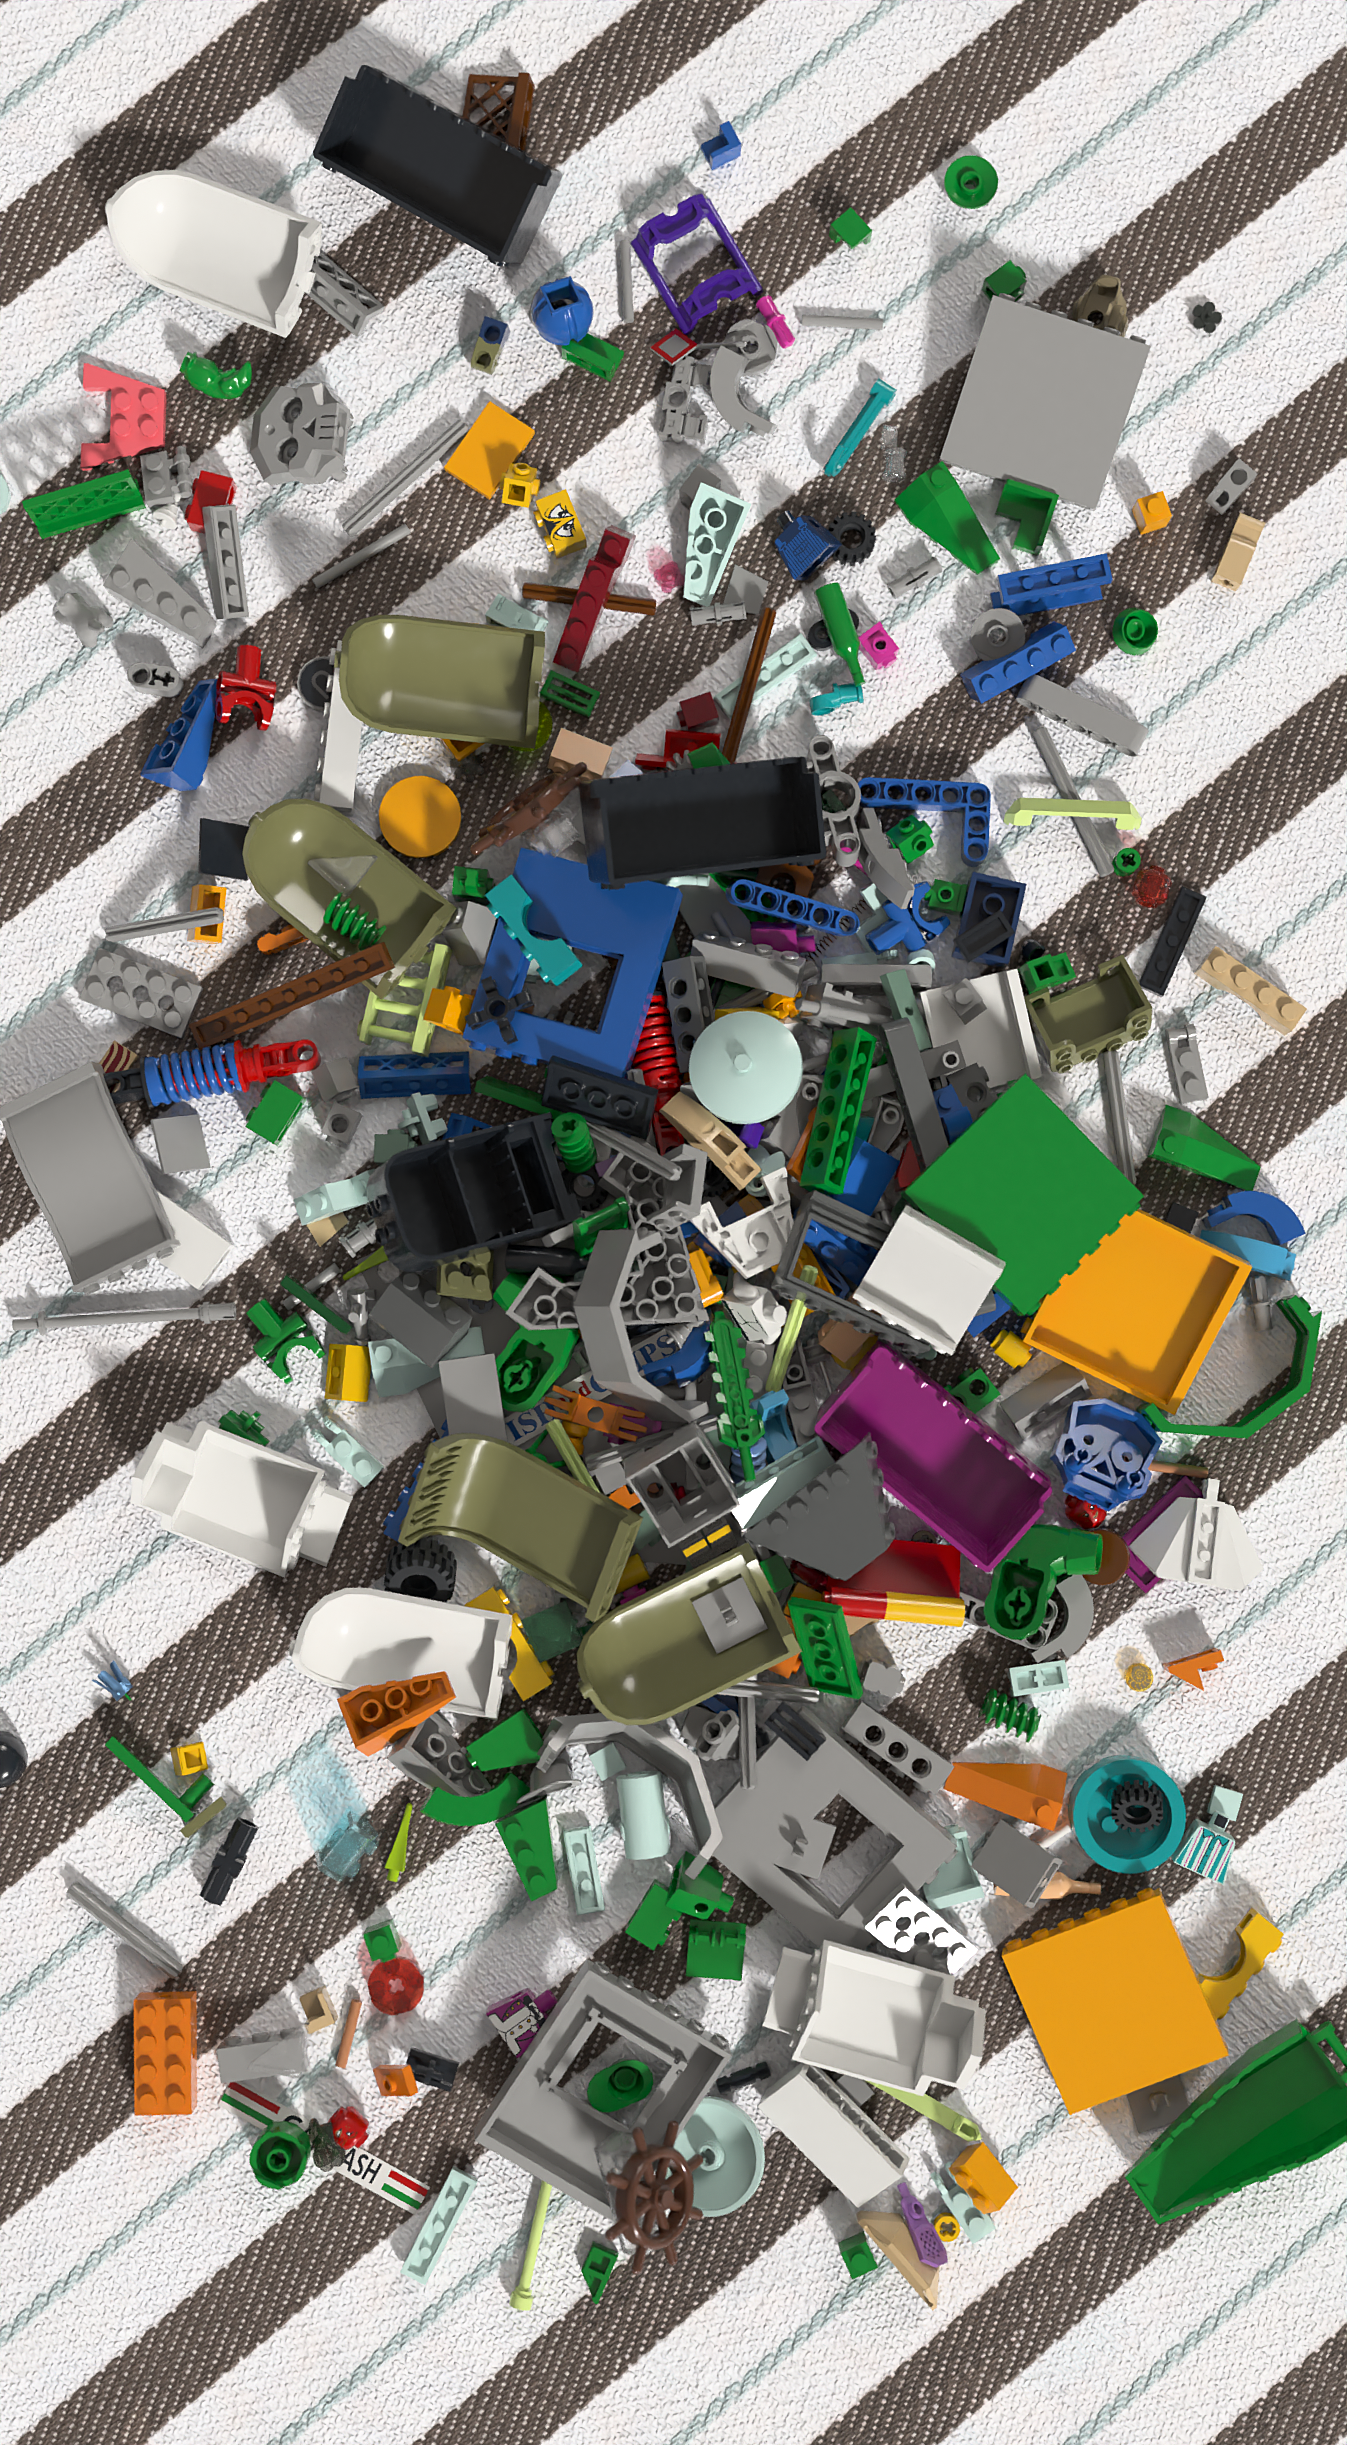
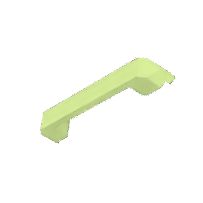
(1022, 809)
(936, 2111)

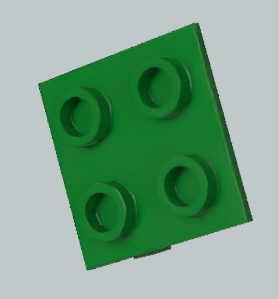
(716, 1949)

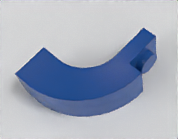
(1272, 1212)
(686, 1363)

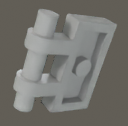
(158, 480)

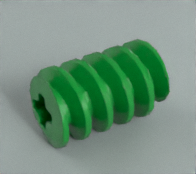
(352, 923)
(574, 1142)
(1010, 1714)

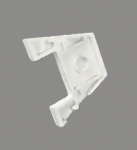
(755, 1240)

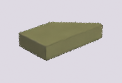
(202, 1818)

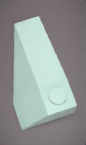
(712, 533)

